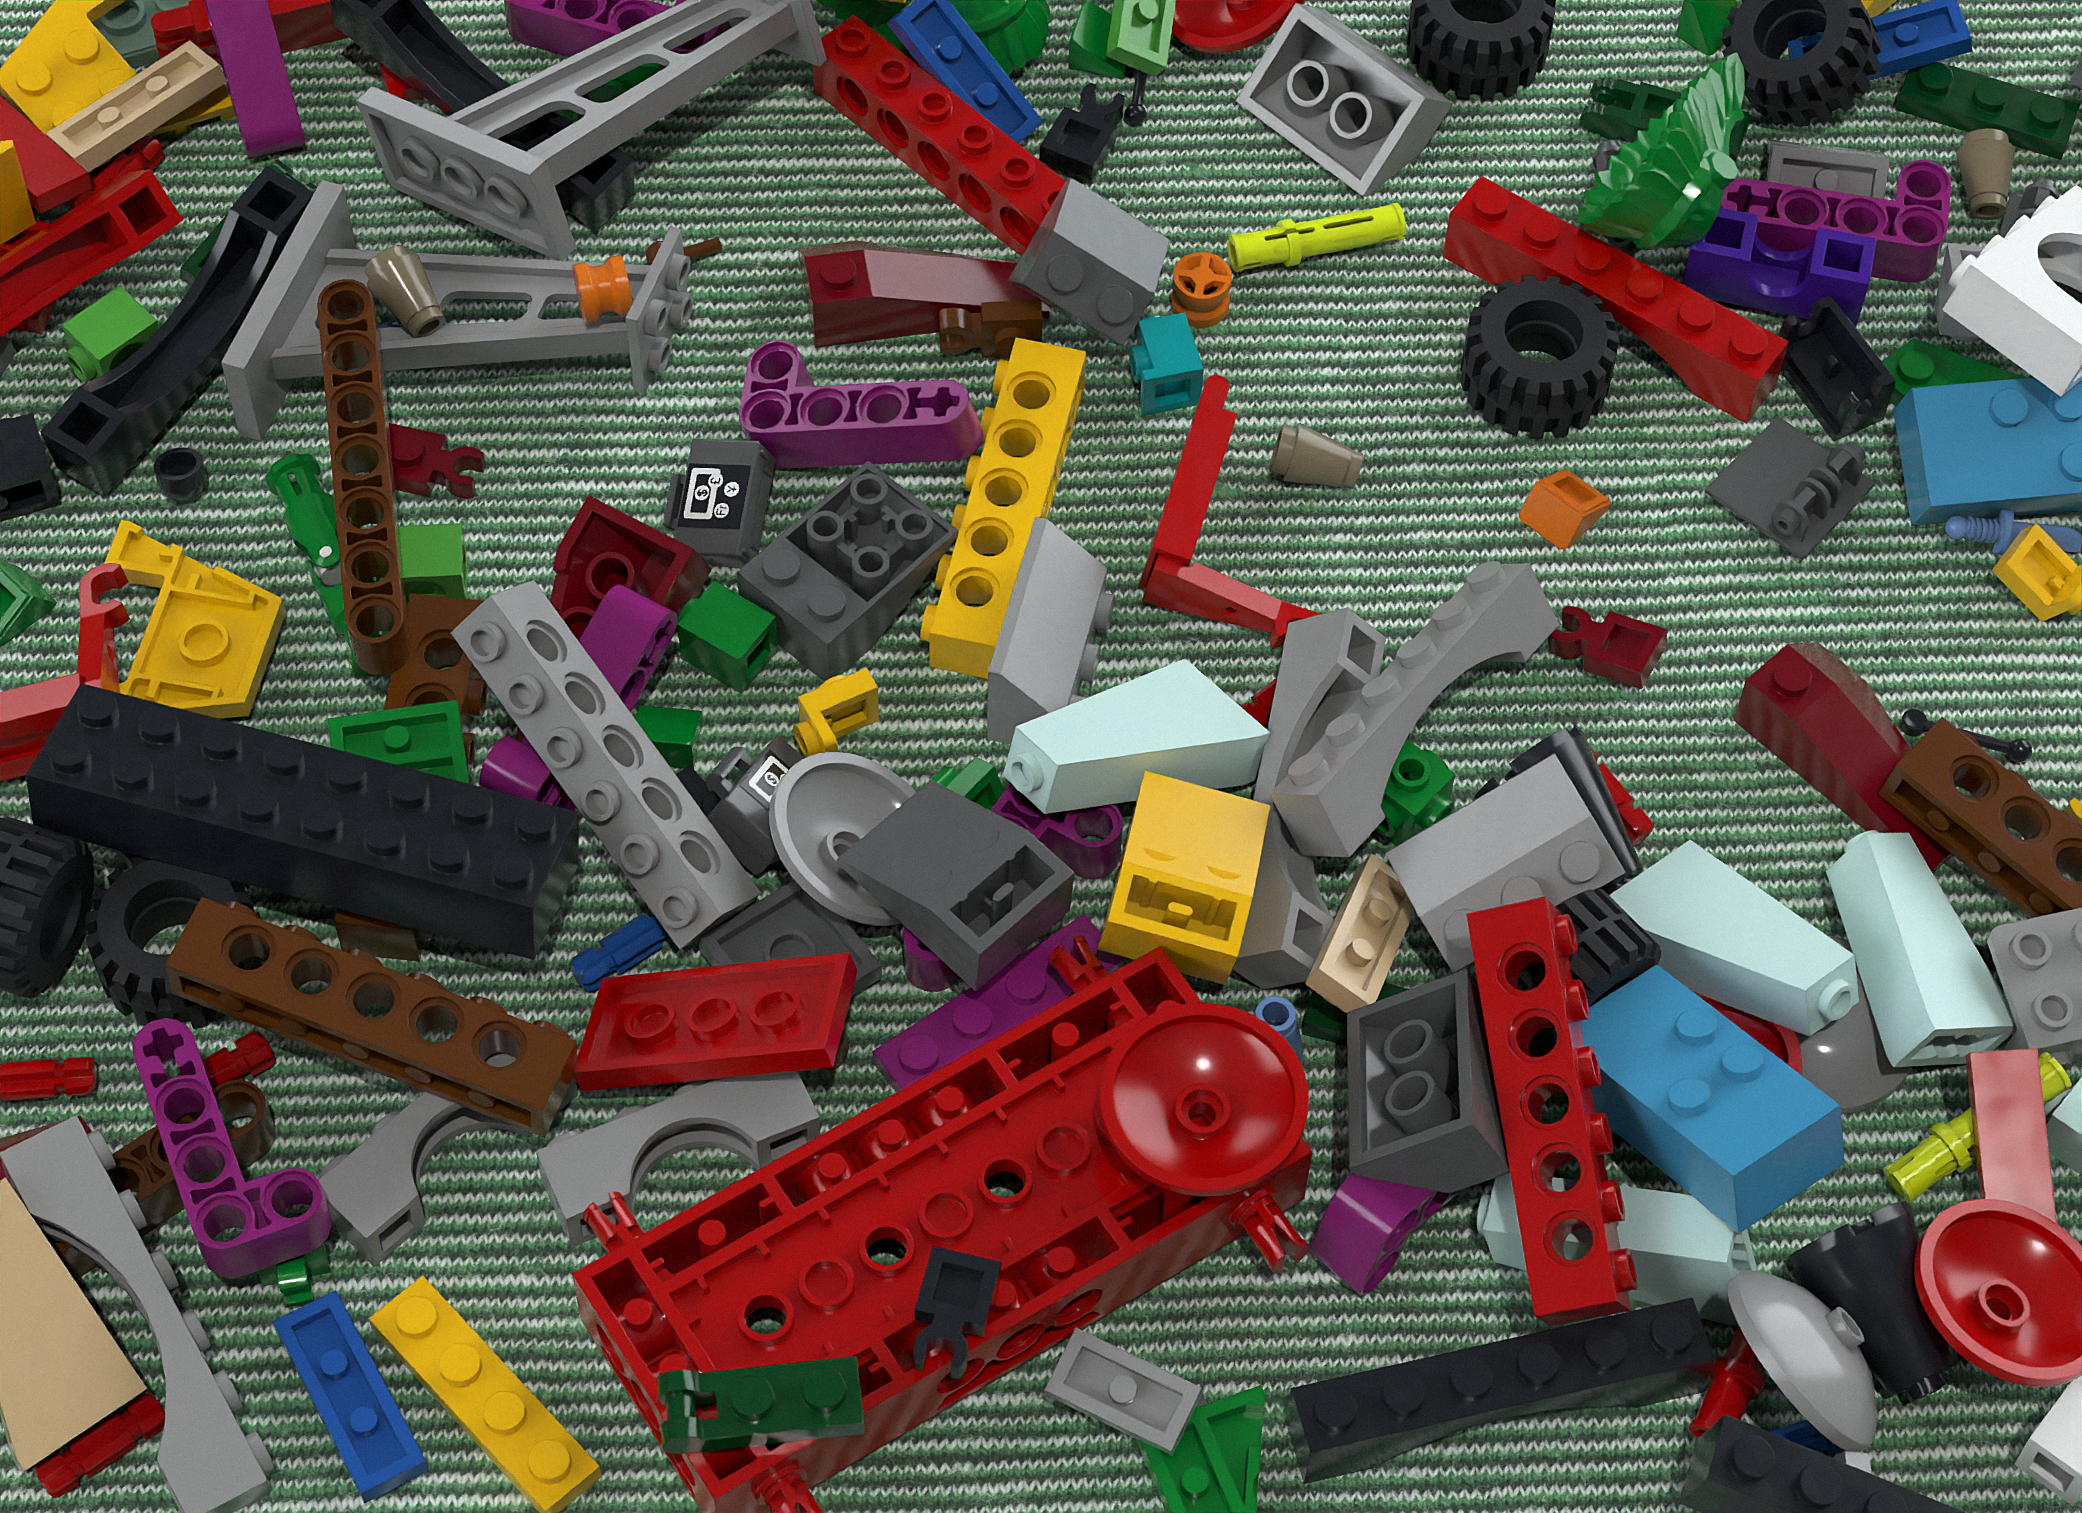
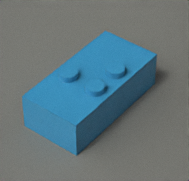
(1990, 449)
(1708, 1100)

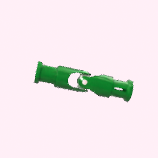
(313, 528)

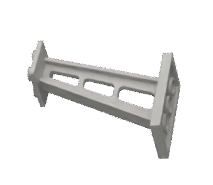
(512, 191)
(283, 332)

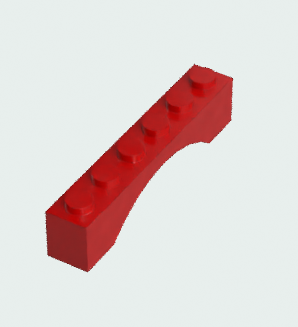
(83, 244)
(1708, 345)

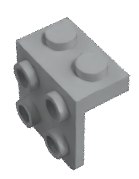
(2043, 982)

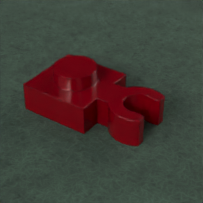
(424, 460)
(1613, 649)

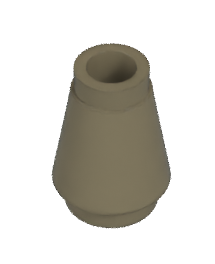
(1986, 171)
(404, 289)
(1313, 458)

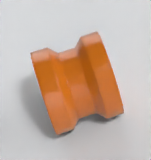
(1191, 278)
(602, 289)

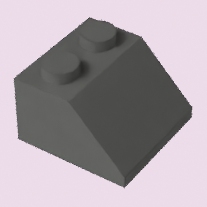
(1092, 263)

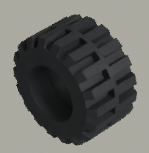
(1480, 55)
(1818, 79)
(1546, 320)
(42, 904)
(130, 914)
(1608, 955)

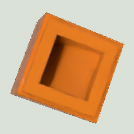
(1563, 508)

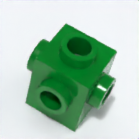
(1415, 794)

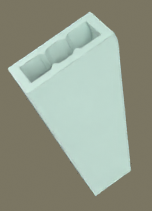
(1156, 723)
(1739, 942)
(1915, 956)
(1673, 1239)

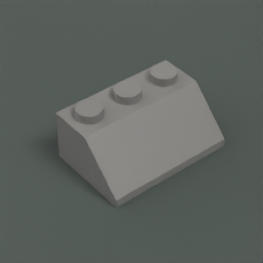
(1342, 100)
(1047, 632)
(1501, 850)

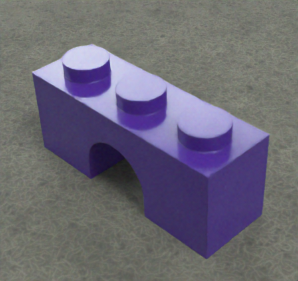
(1743, 271)

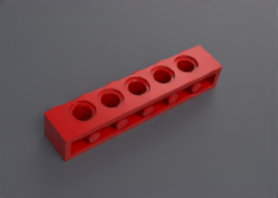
(936, 133)
(1502, 946)

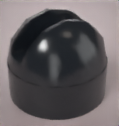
(180, 473)

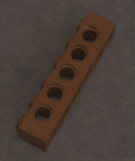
(414, 684)
(1976, 827)
(519, 1094)

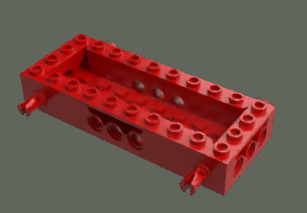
(916, 1172)

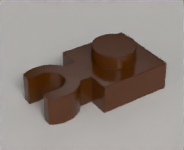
(992, 328)

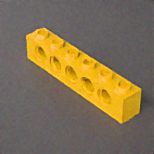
(1052, 384)

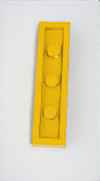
(485, 1397)

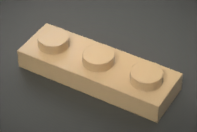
(138, 106)
(1362, 938)

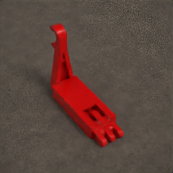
(296, 24)
(1167, 572)
(34, 709)

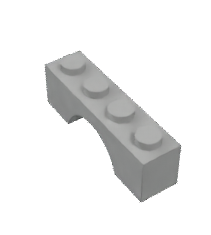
(746, 1115)
(377, 1185)

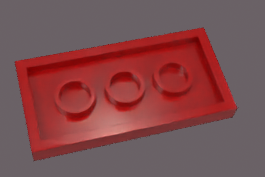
(716, 1022)

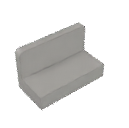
(1828, 168)
(1124, 1391)

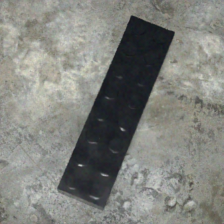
(305, 820)

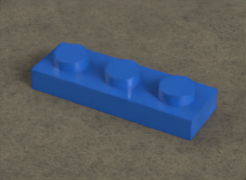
(1910, 37)
(960, 61)
(350, 1396)

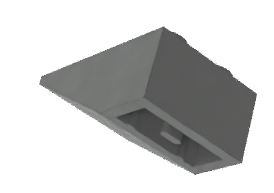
(846, 569)
(962, 880)

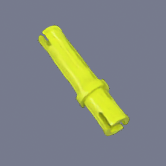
(1294, 241)
(1953, 1144)

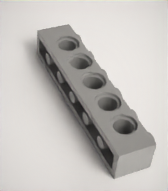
(605, 762)

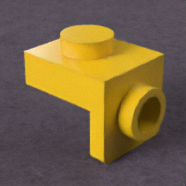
(2041, 574)
(835, 710)

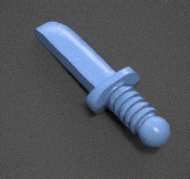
(2005, 530)

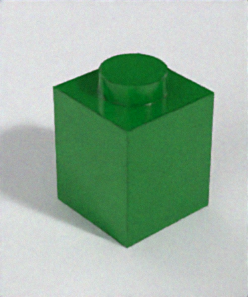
(727, 636)

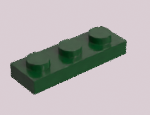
(1981, 102)

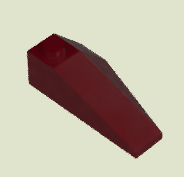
(894, 291)
(614, 549)
(1832, 735)

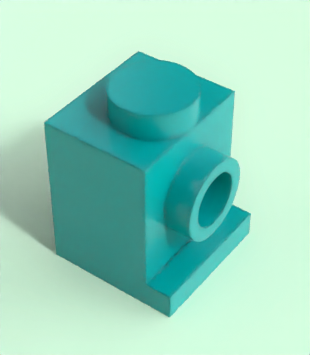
(1166, 364)

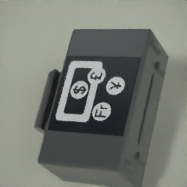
(721, 500)
(744, 807)

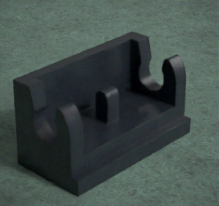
(1835, 370)

